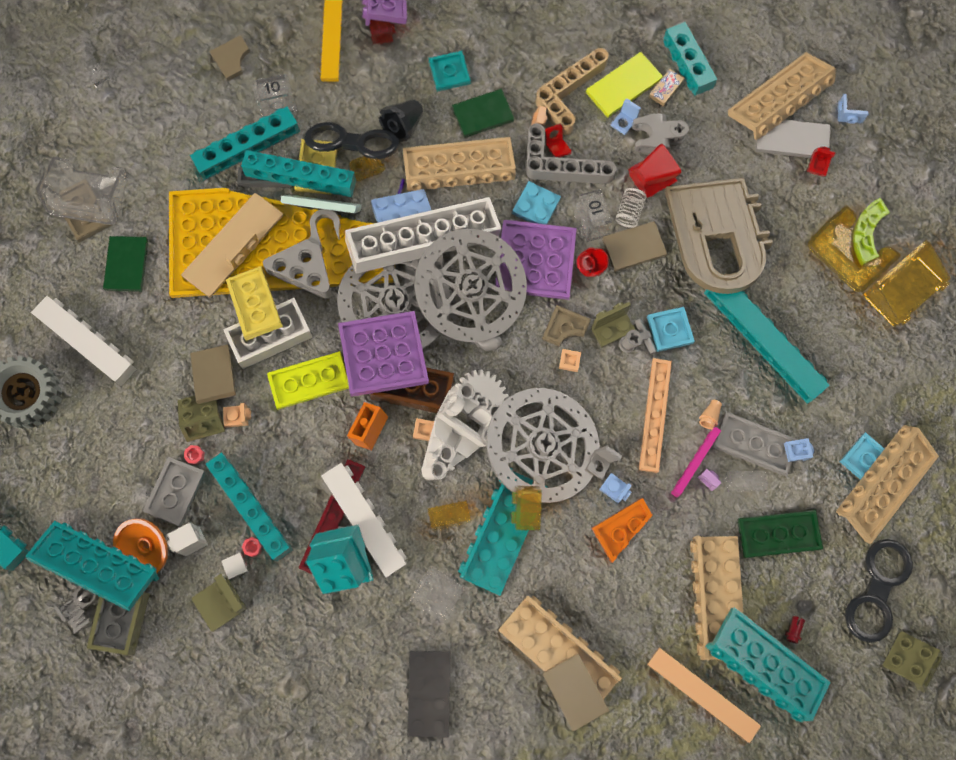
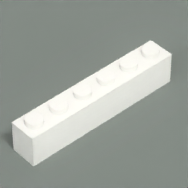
(84, 341)
(360, 513)

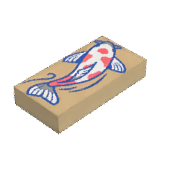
(666, 87)

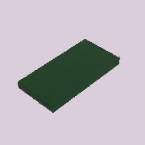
(780, 534)

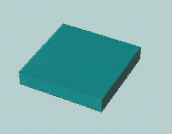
(449, 71)

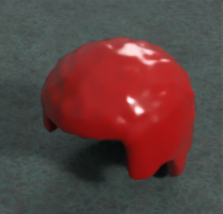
(592, 262)

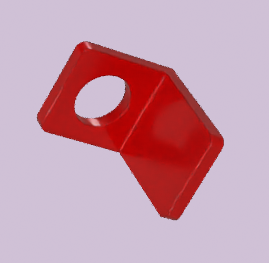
(556, 145)

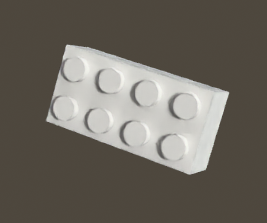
(266, 345)

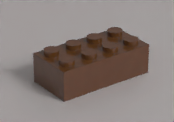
(421, 397)

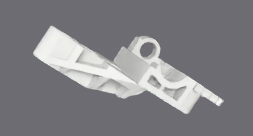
(454, 437)

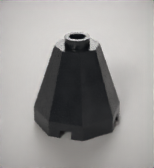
(401, 118)

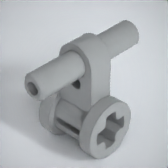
(635, 338)

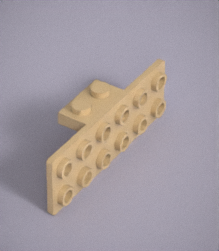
(232, 245)

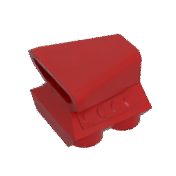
(655, 171)

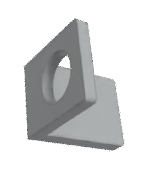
(606, 456)

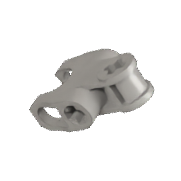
(660, 132)

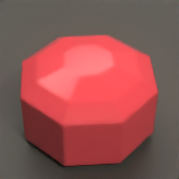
(194, 455)
(252, 547)

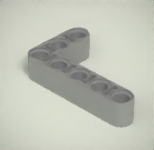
(562, 164)

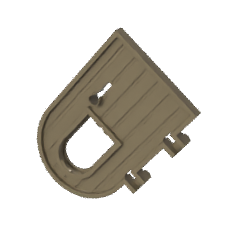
(719, 214)

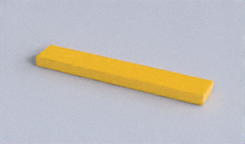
(331, 40)

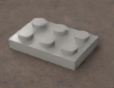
(174, 491)

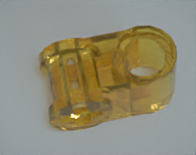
(369, 167)

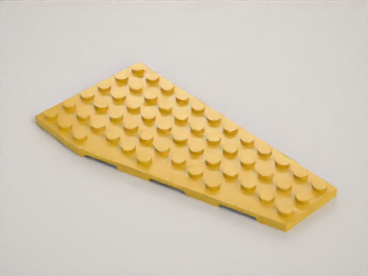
(202, 214)

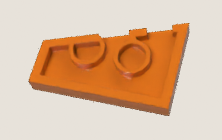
(621, 527)

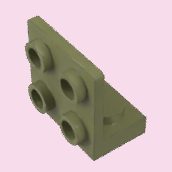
(612, 325)
(199, 419)
(219, 603)
(913, 660)

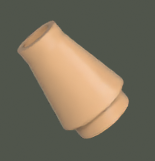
(710, 416)

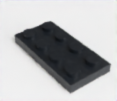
(429, 694)

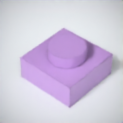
(710, 479)

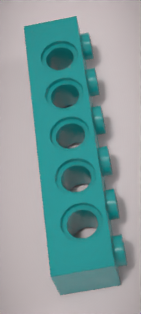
(256, 143)
(299, 173)
(249, 507)

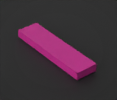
(695, 462)

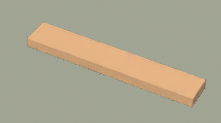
(655, 415)
(704, 695)

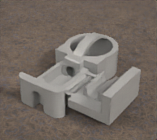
(73, 610)

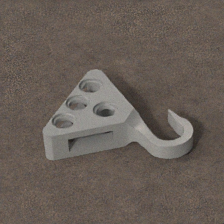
(293, 259)

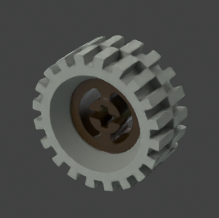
(36, 404)

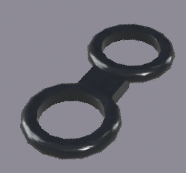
(351, 141)
(878, 590)

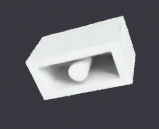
(186, 539)

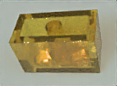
(527, 508)
(449, 515)

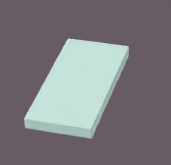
(321, 203)

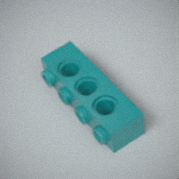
(690, 50)

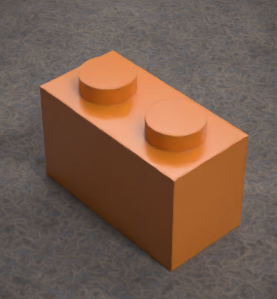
(367, 426)

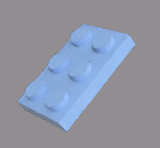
(400, 205)

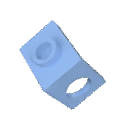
(628, 112)
(849, 116)

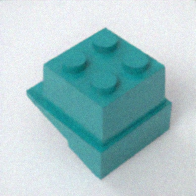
(339, 559)

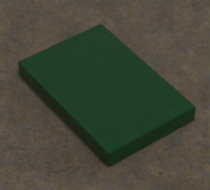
(483, 113)
(125, 264)

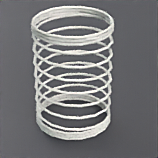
(632, 200)

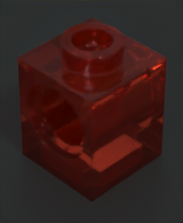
(381, 31)

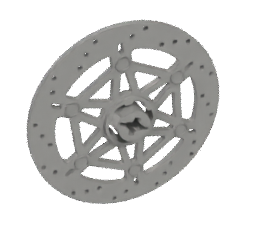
(462, 251)
(396, 291)
(549, 439)

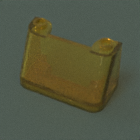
(836, 250)
(909, 284)

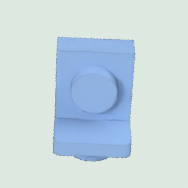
(799, 450)
(616, 488)

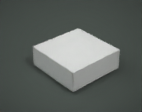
(234, 566)

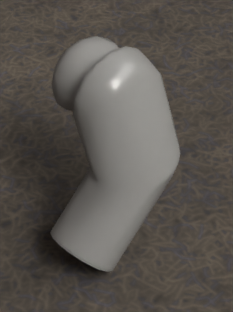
(490, 344)

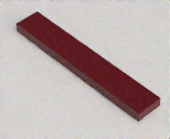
(333, 512)

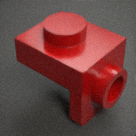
(820, 161)

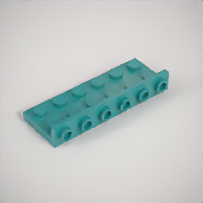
(496, 544)
(92, 565)
(769, 666)

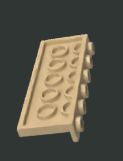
(783, 94)
(459, 164)
(888, 482)
(715, 585)
(550, 643)

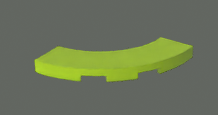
(863, 231)

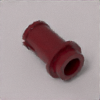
(794, 632)

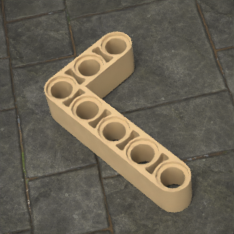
(567, 86)

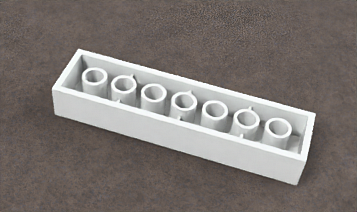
(410, 236)

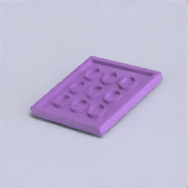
(545, 256)
(383, 353)

